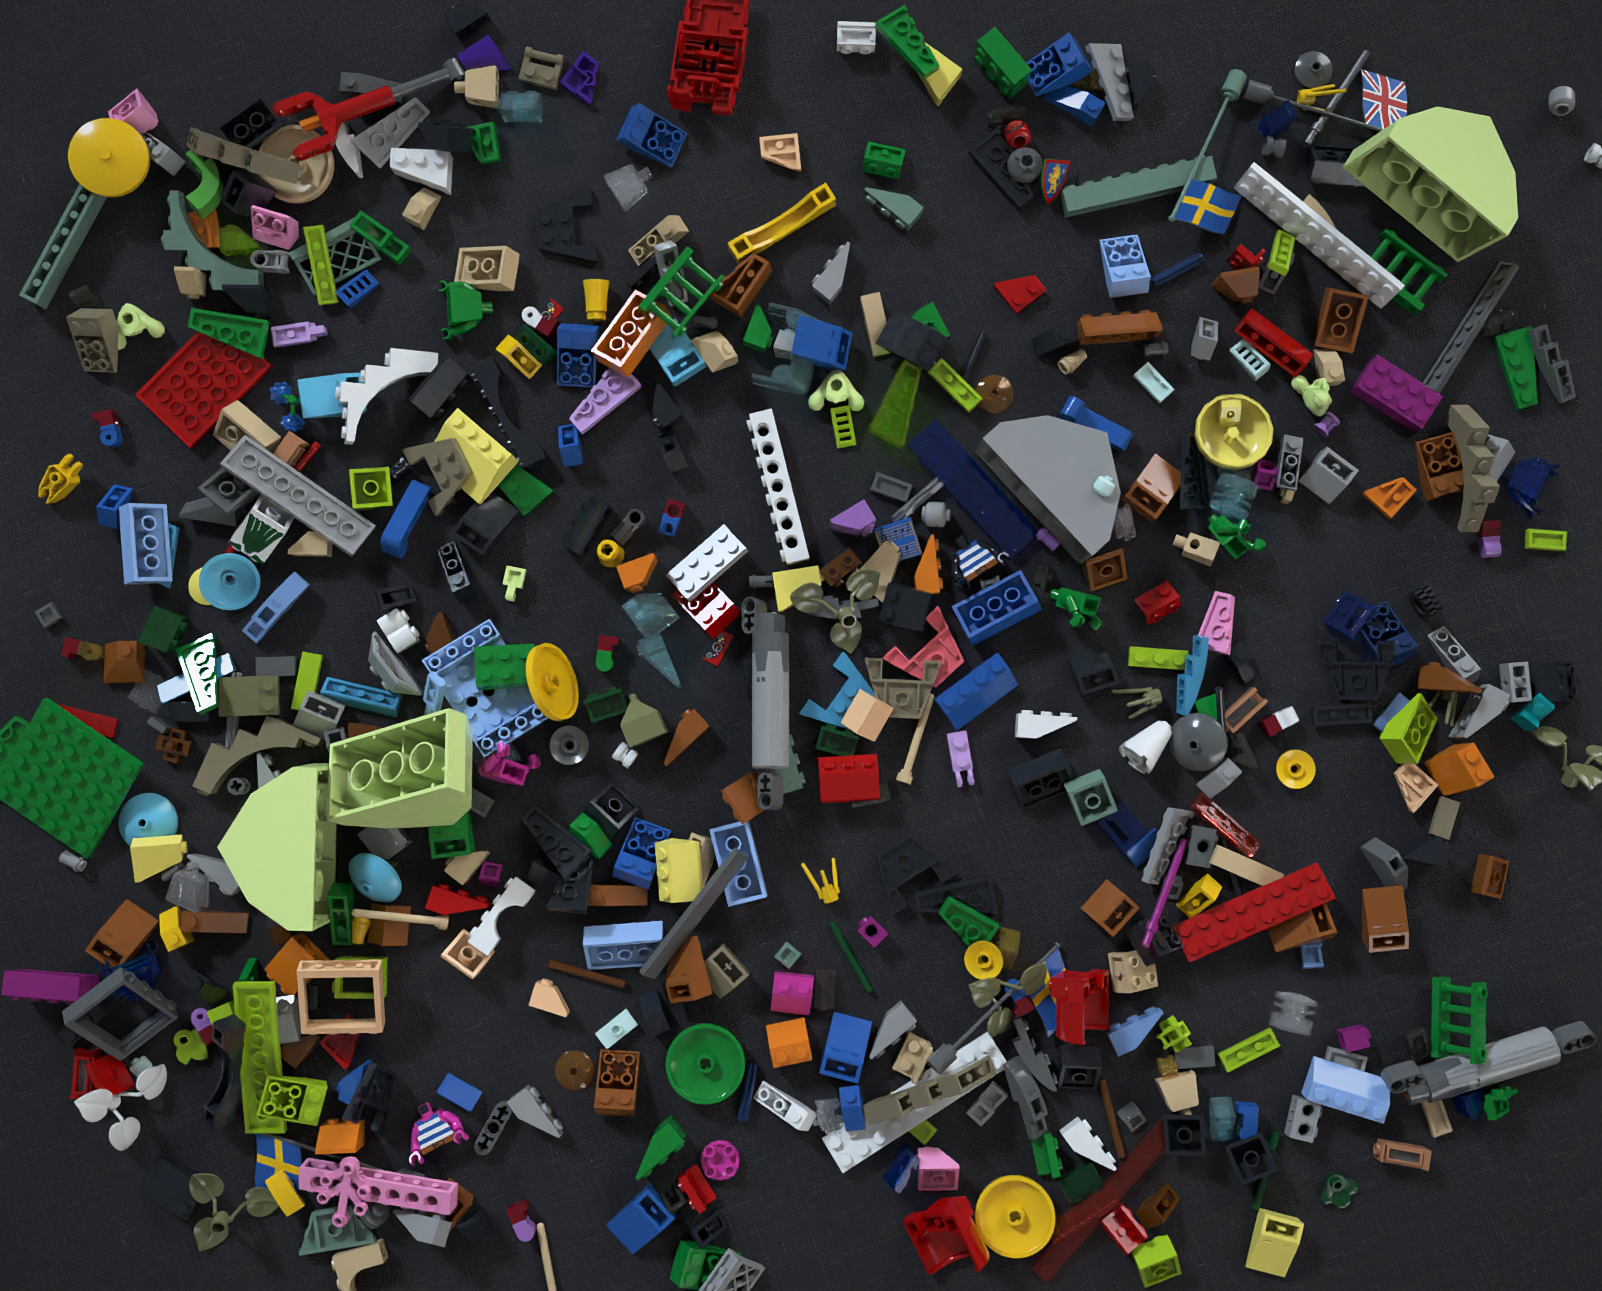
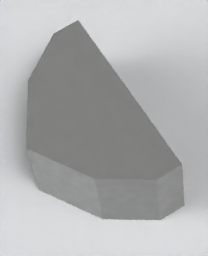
(1053, 474)

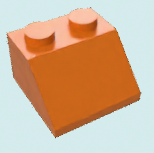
(637, 572)
(789, 1042)
(340, 1137)

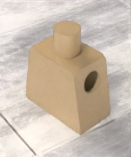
(480, 86)
(1205, 549)
(1179, 1091)

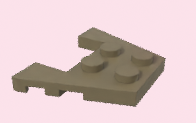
(447, 466)
(905, 696)

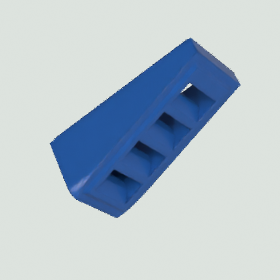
(356, 298)

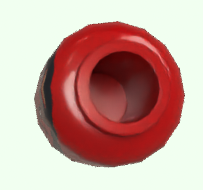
(1017, 134)

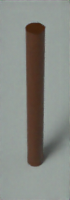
(586, 974)
(1111, 1118)

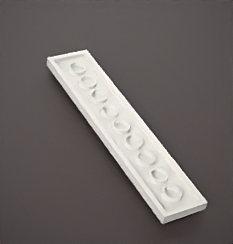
(1318, 236)
(855, 1146)

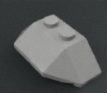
(390, 668)

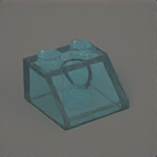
(521, 106)
(650, 613)

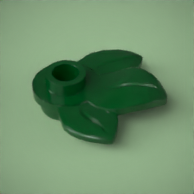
(1338, 1193)

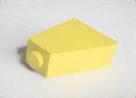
(944, 79)
(789, 580)
(156, 854)

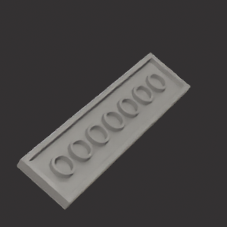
(298, 495)

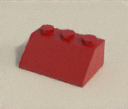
(849, 778)

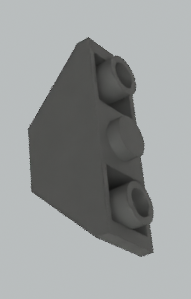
(1386, 863)

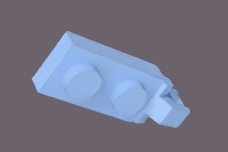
(434, 693)

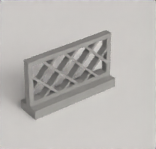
(728, 1270)

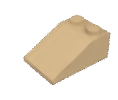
(488, 267)

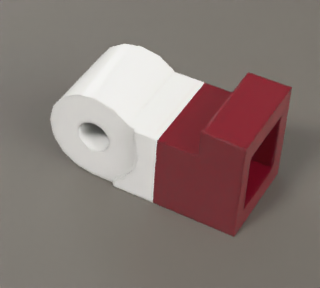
(538, 322)
(1278, 721)

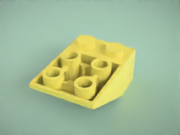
(1274, 1242)

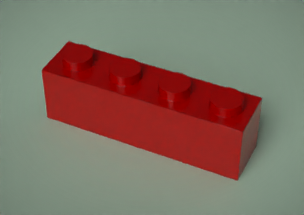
(1273, 342)

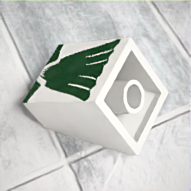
(261, 530)

